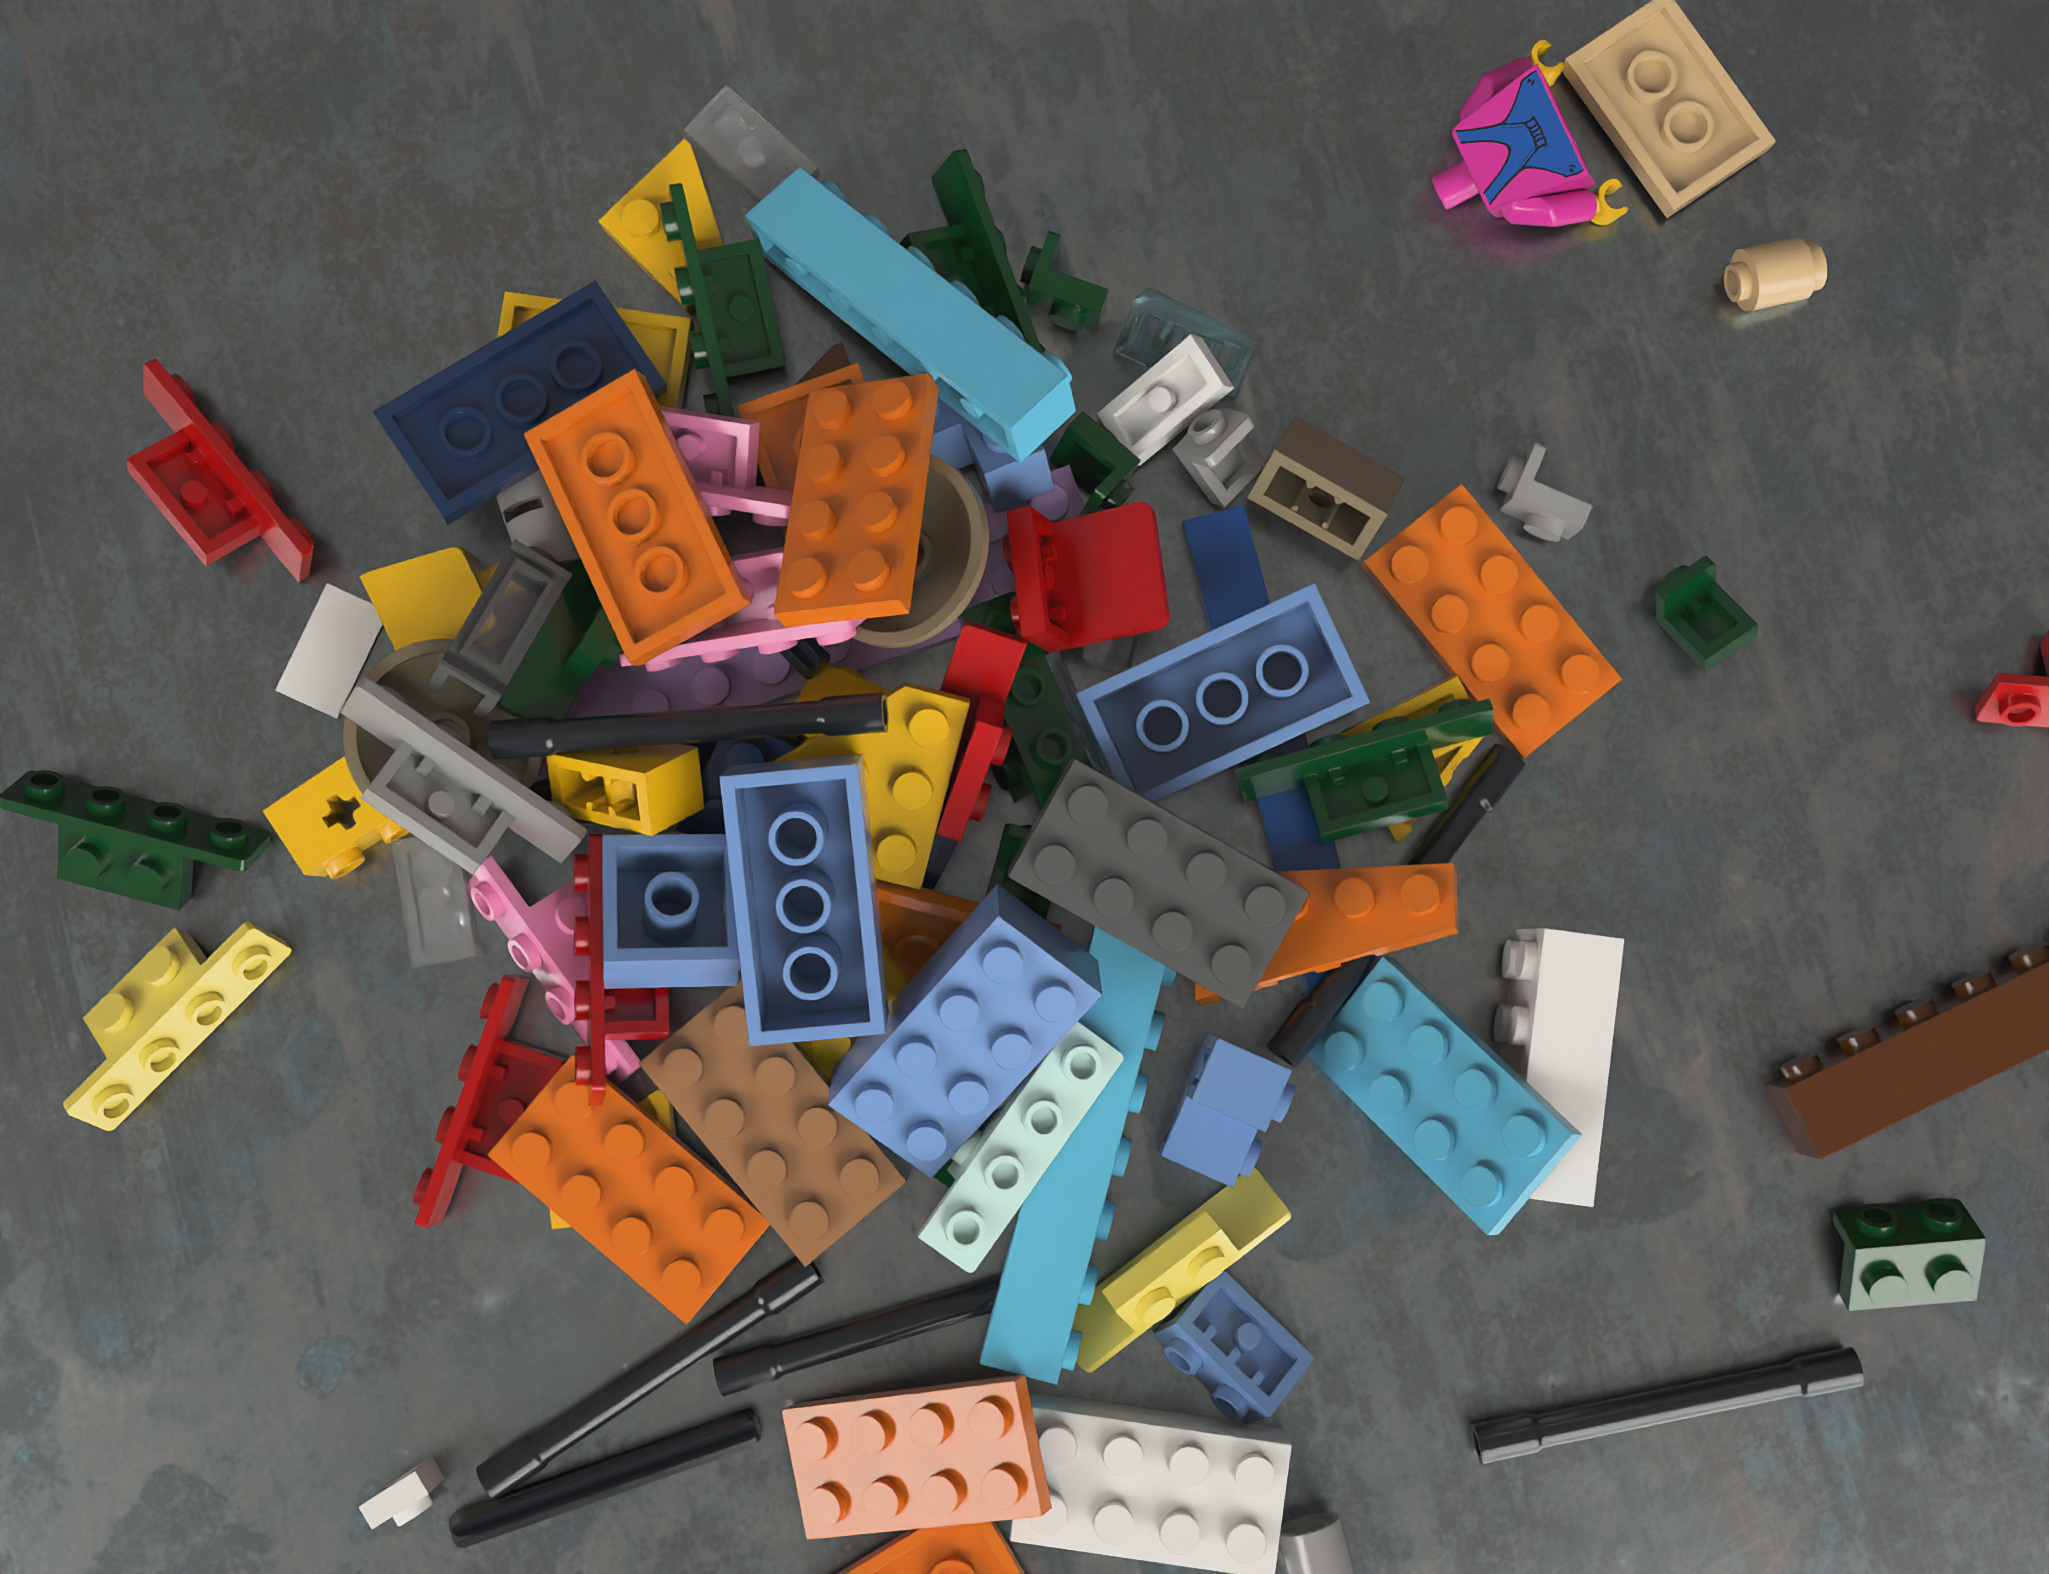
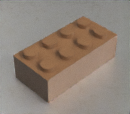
(772, 1127)

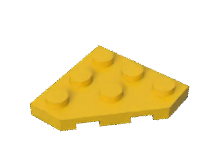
(903, 775)

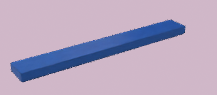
(1231, 588)

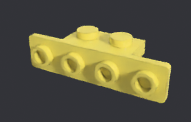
(165, 1013)
(1176, 1267)

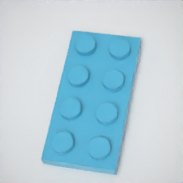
(1443, 1096)

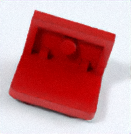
(1085, 576)

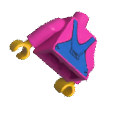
(1523, 152)

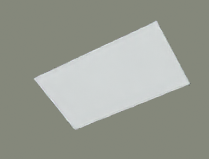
(331, 651)

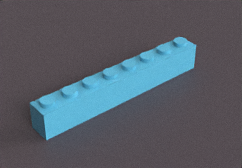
(1067, 1208)

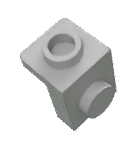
(1220, 453)
(1542, 508)

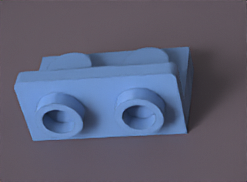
(1234, 1350)

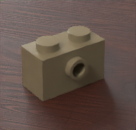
(1326, 488)

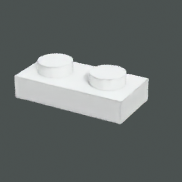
(1166, 398)

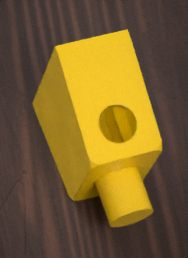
(427, 594)

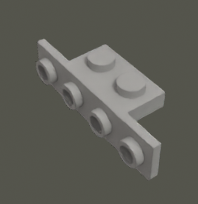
(450, 791)

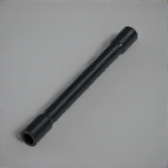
(828, 716)
(1477, 797)
(773, 1360)
(1800, 1377)
(535, 1450)

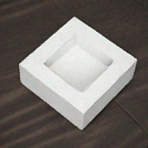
(404, 1496)

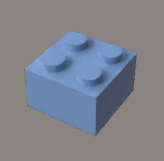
(668, 912)

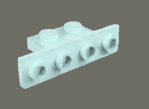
(1016, 1146)

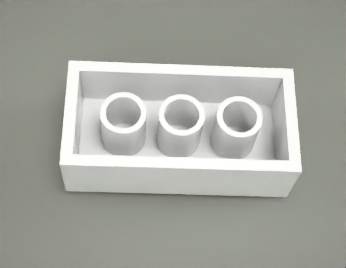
(1562, 1038)
(1159, 1485)

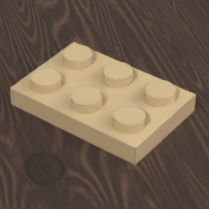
(1667, 104)

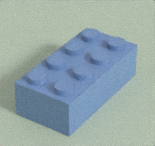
(1224, 696)
(805, 899)
(965, 1031)

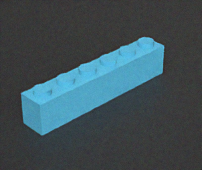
(913, 313)

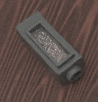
(502, 624)

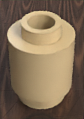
(1775, 273)

